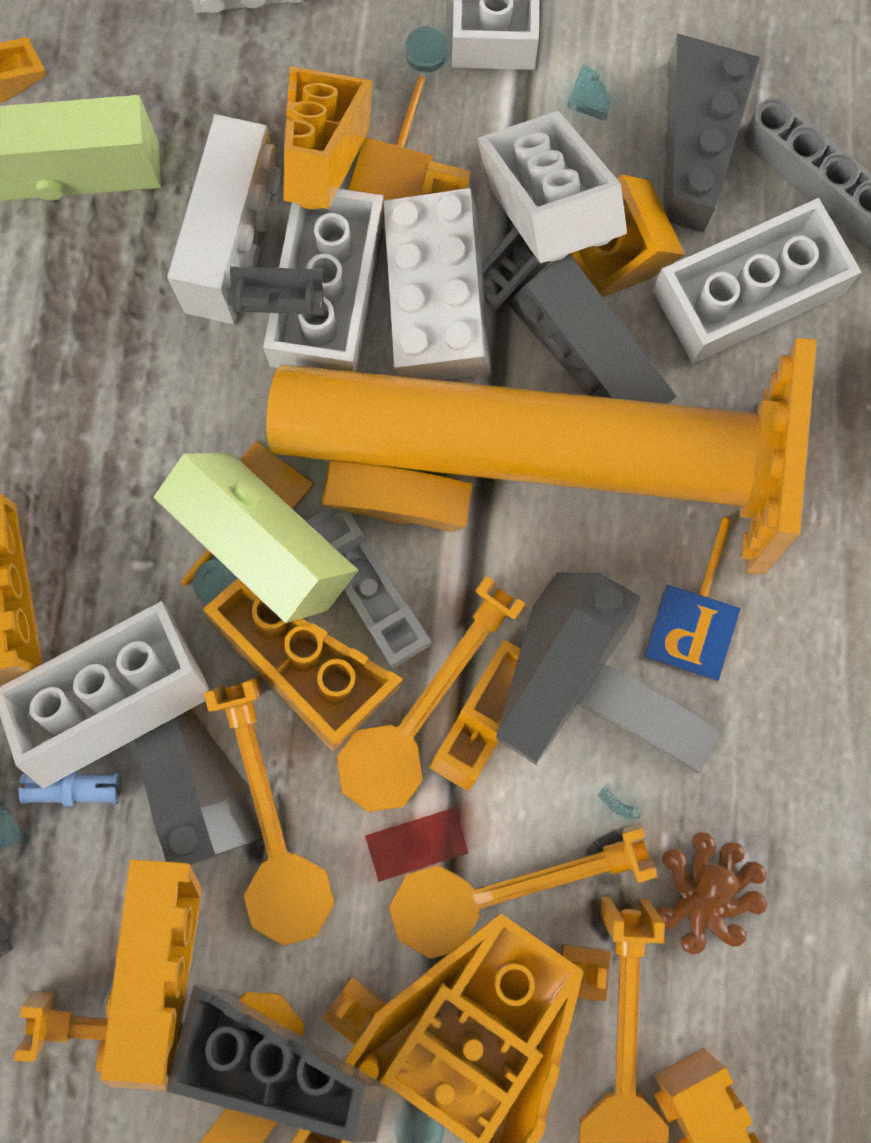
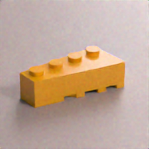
(323, 133)
(308, 669)
(150, 975)
(703, 1102)

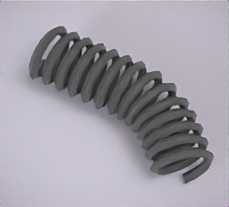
(605, 843)

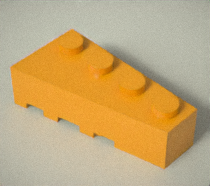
(18, 628)

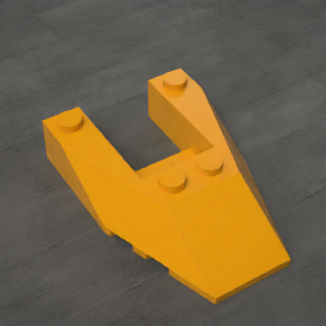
(476, 1037)

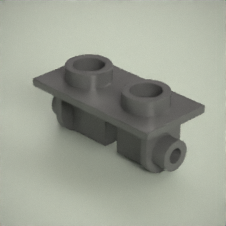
(276, 290)

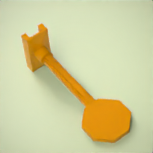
(383, 763)
(288, 892)
(440, 909)
(52, 1025)
(623, 1113)

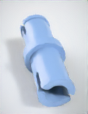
(72, 790)

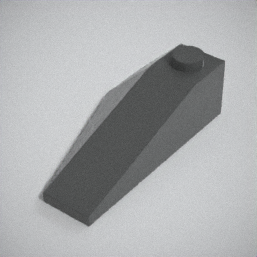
(562, 652)
(194, 792)

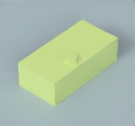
(77, 148)
(255, 534)

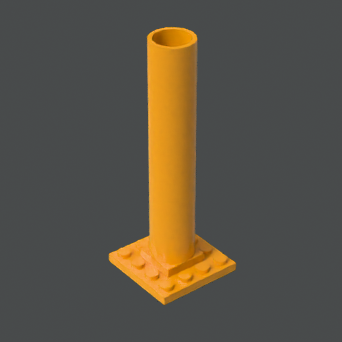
(565, 439)

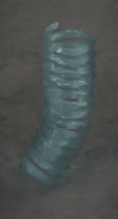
(624, 813)

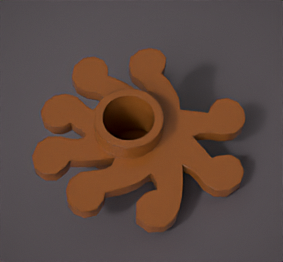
(711, 891)

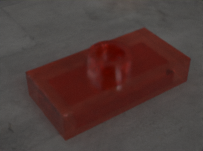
(416, 844)

